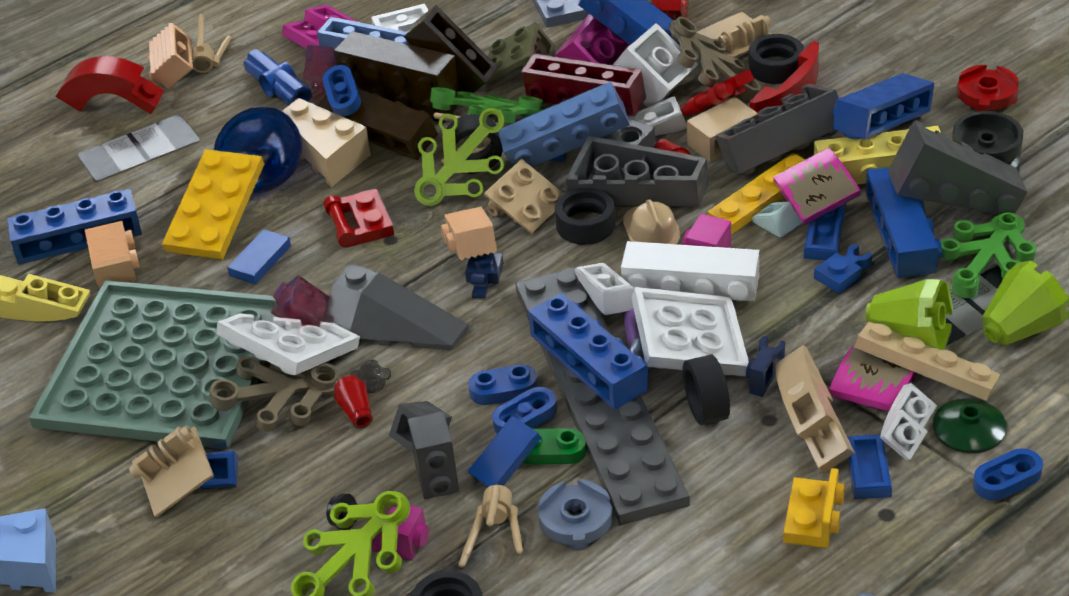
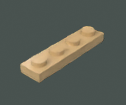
(928, 361)

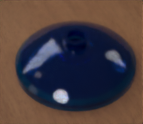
(262, 133)

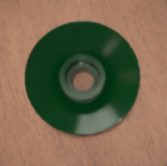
(969, 425)

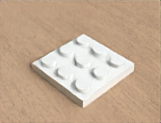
(688, 326)

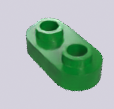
(558, 447)

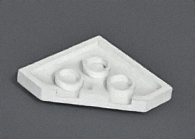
(287, 342)

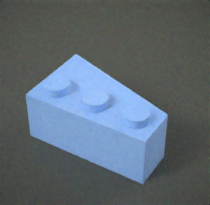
(28, 551)

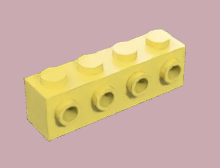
(865, 154)

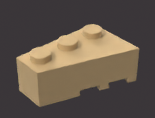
(329, 140)

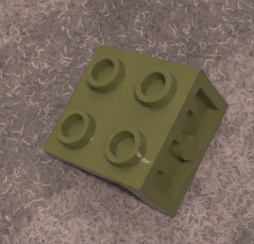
(519, 48)

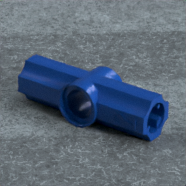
(276, 77)

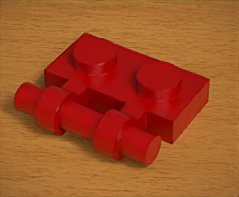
(717, 94)

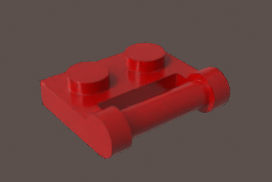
(368, 215)

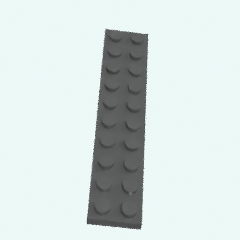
(620, 441)

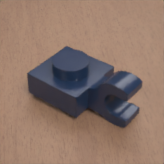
(482, 271)
(762, 368)

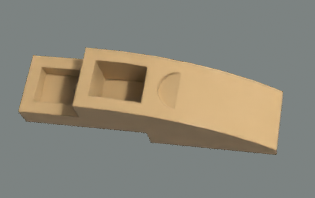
(810, 409)

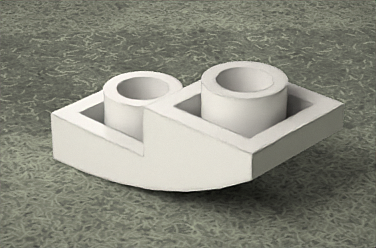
(906, 421)

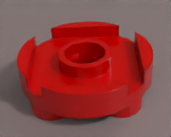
(987, 88)

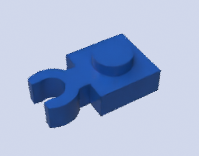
(841, 271)

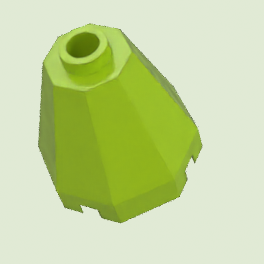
(1024, 305)
(915, 311)

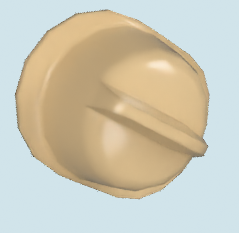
(651, 224)

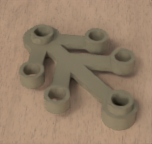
(712, 56)
(317, 380)

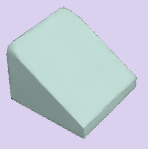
(777, 218)

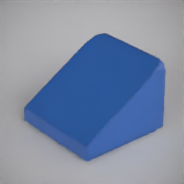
(224, 468)

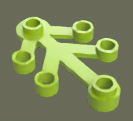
(455, 160)
(356, 544)

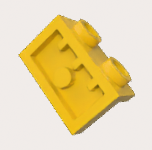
(812, 511)

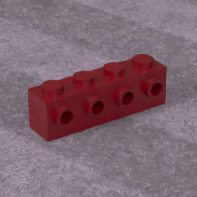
(562, 79)

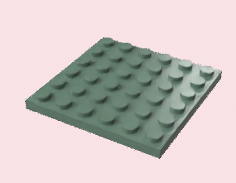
(149, 364)

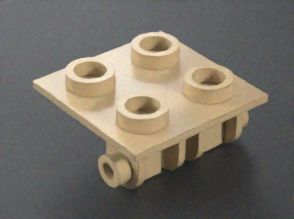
(738, 32)
(523, 196)
(173, 469)

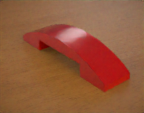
(806, 73)

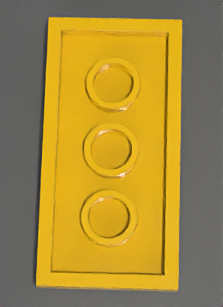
(213, 204)

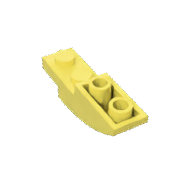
(40, 299)

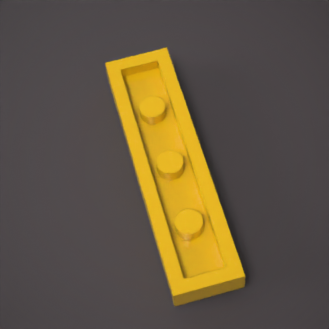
(754, 196)

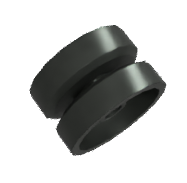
(991, 134)

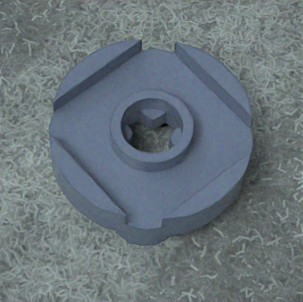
(579, 529)

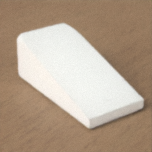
(663, 116)
(606, 288)

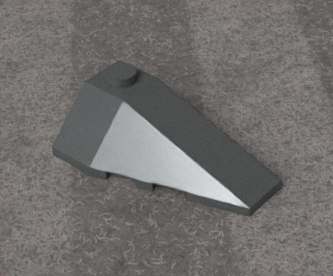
(388, 312)

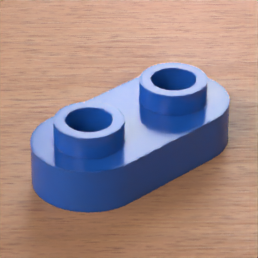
(341, 90)
(501, 384)
(530, 407)
(1004, 474)

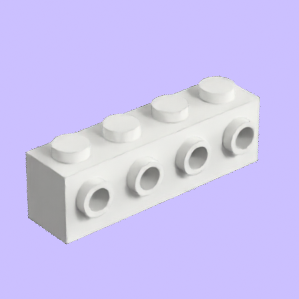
(692, 269)

